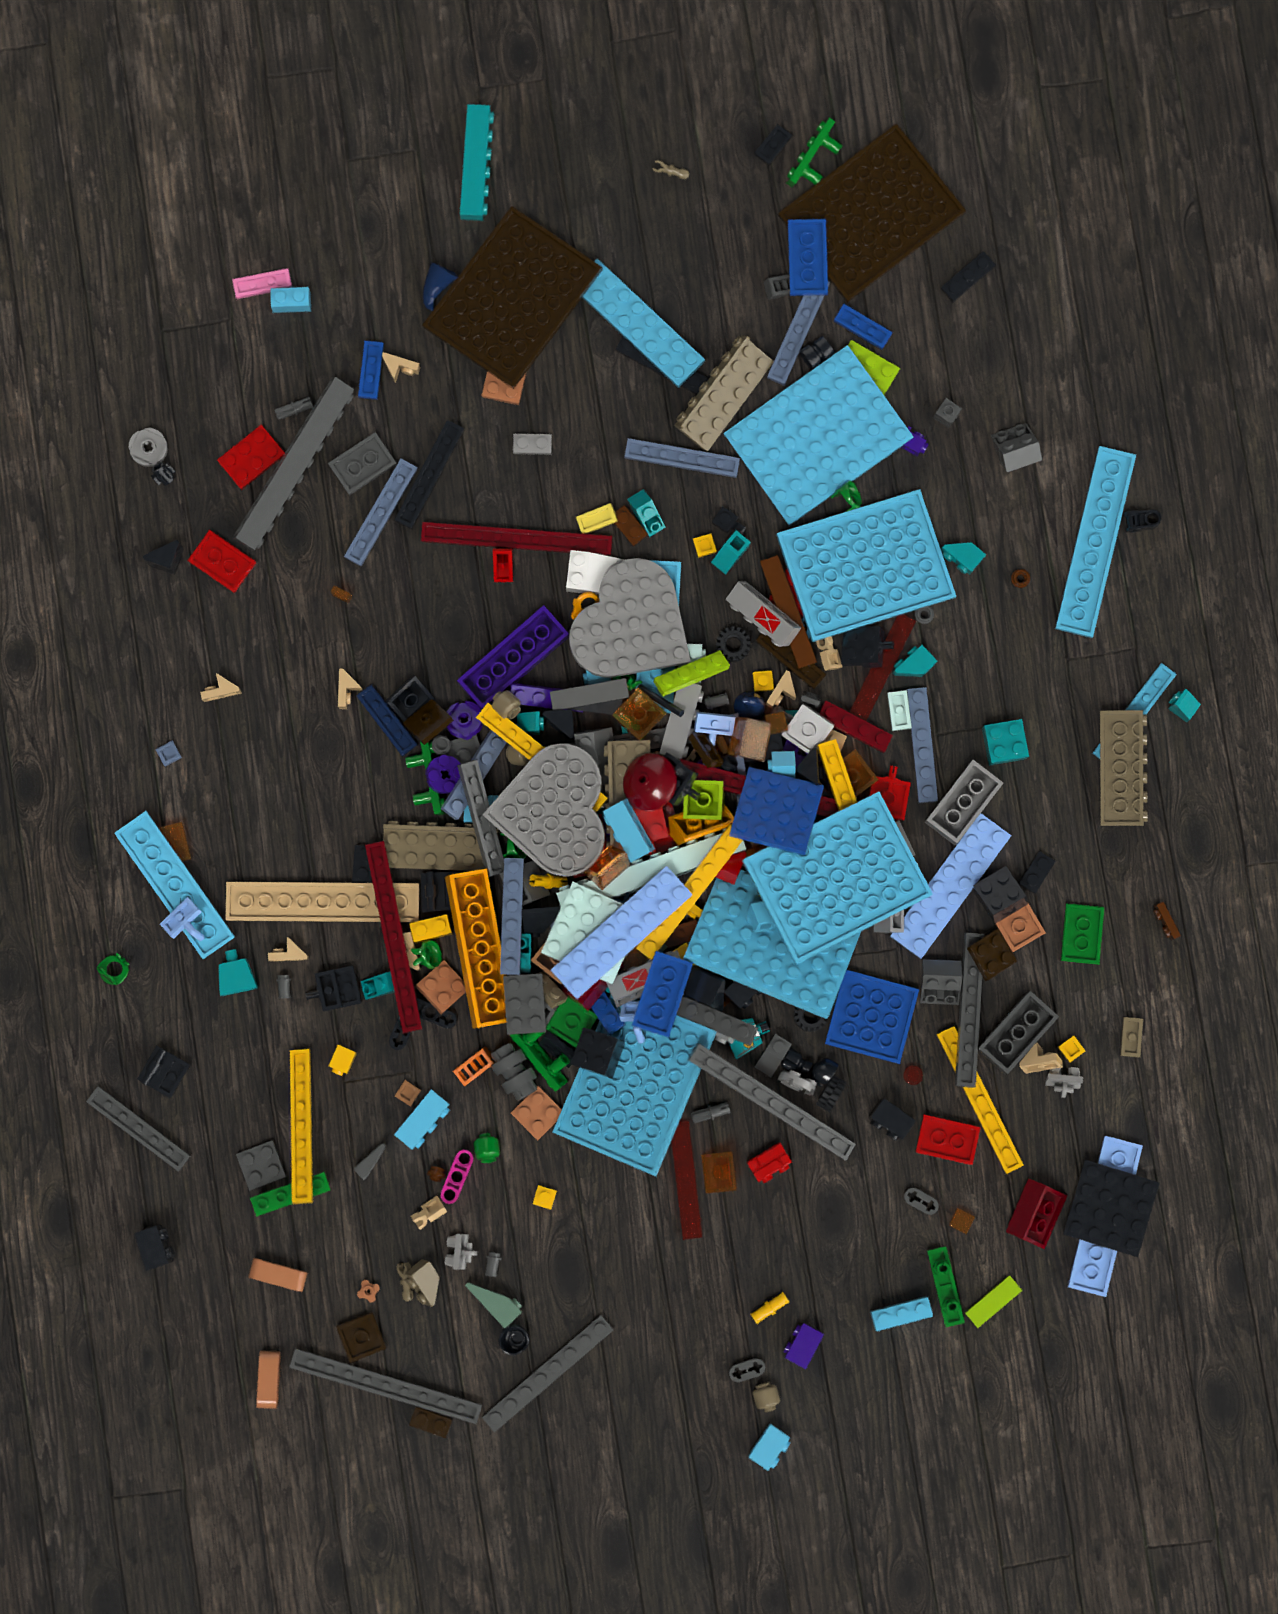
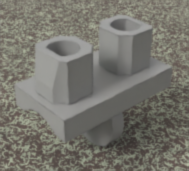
(1064, 1083)
(462, 1251)

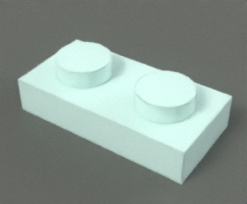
(899, 710)

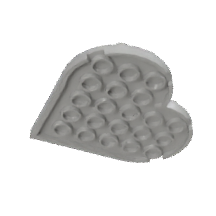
(632, 625)
(551, 810)

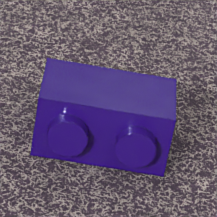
(803, 1345)

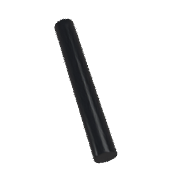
(663, 702)

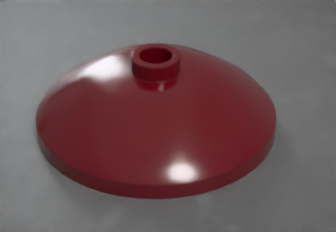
(658, 786)

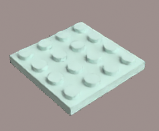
(578, 917)

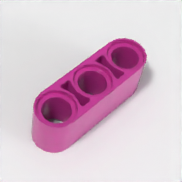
(457, 1186)

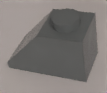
(773, 1055)

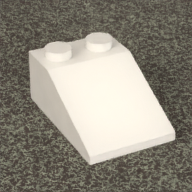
(587, 571)

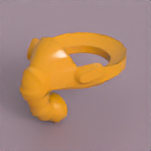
(577, 602)

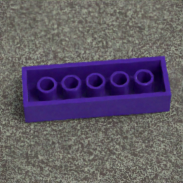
(513, 657)

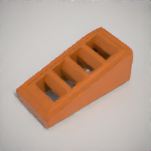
(486, 1054)

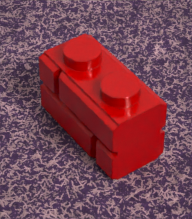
(769, 1162)

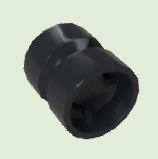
(818, 352)

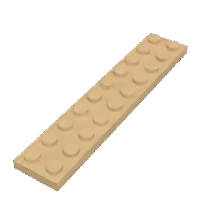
(315, 902)

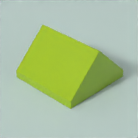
(709, 804)

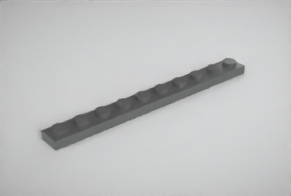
(771, 1101)
(385, 1386)

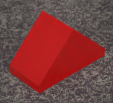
(503, 565)
(732, 868)

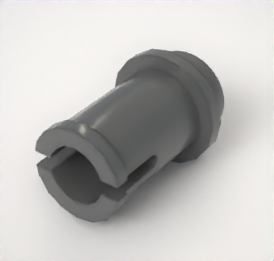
(716, 701)
(776, 709)
(283, 986)
(492, 1264)

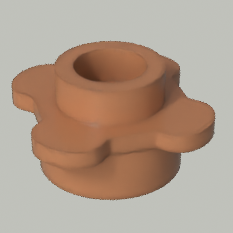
(374, 1288)

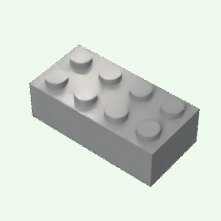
(964, 802)

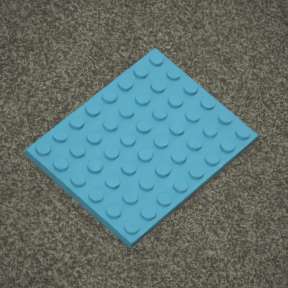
(818, 435)
(866, 565)
(846, 881)
(761, 960)
(643, 1103)

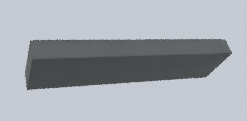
(589, 694)

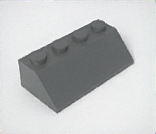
(593, 743)

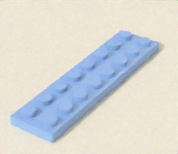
(952, 885)
(621, 932)
(1092, 1262)

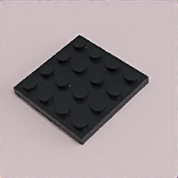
(1111, 1208)

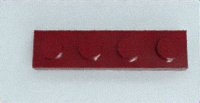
(856, 727)

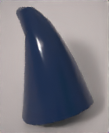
(436, 281)
(750, 705)

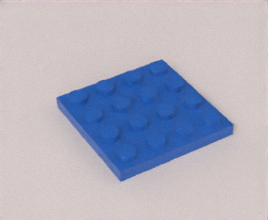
(776, 811)
(872, 1016)

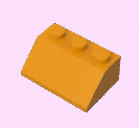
(689, 829)

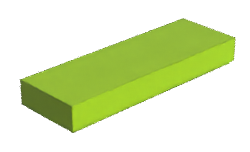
(993, 1301)

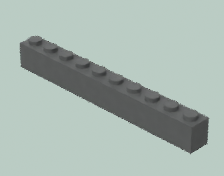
(293, 463)

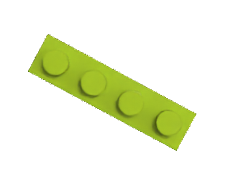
(691, 673)

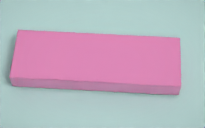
(261, 283)

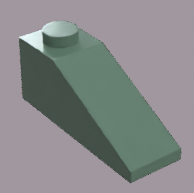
(499, 1305)

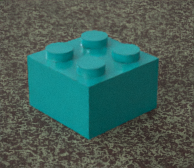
(1005, 742)

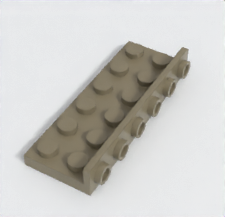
(723, 393)
(620, 756)
(1123, 768)
(432, 846)

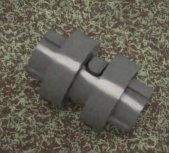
(510, 1065)

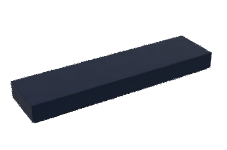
(386, 720)

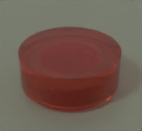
(913, 1075)

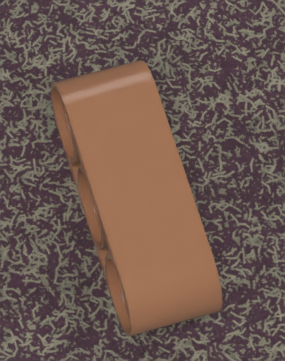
(277, 1274)
(268, 1379)

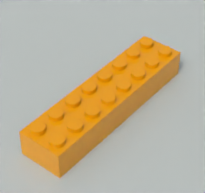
(478, 946)

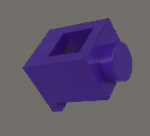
(916, 444)

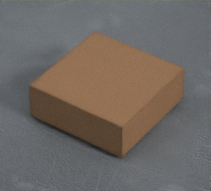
(407, 1093)

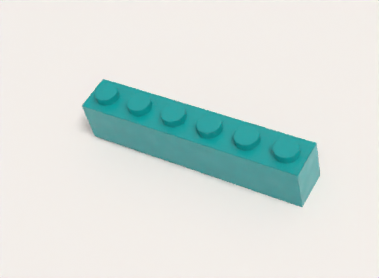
(475, 162)

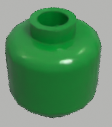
(486, 1148)

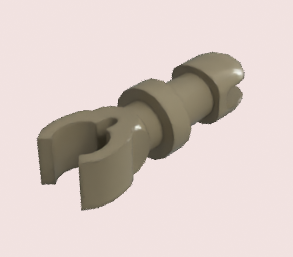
(671, 170)
(407, 1293)

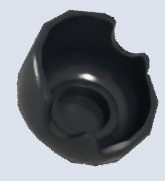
(823, 1071)
(513, 1340)

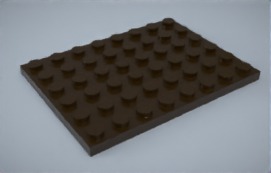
(876, 210)
(512, 297)

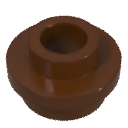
(1020, 572)
(436, 1174)

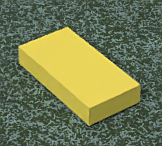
(597, 519)

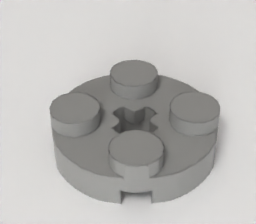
(143, 438)
(793, 1081)

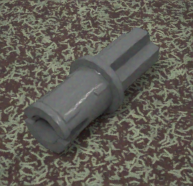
(293, 408)
(710, 1112)

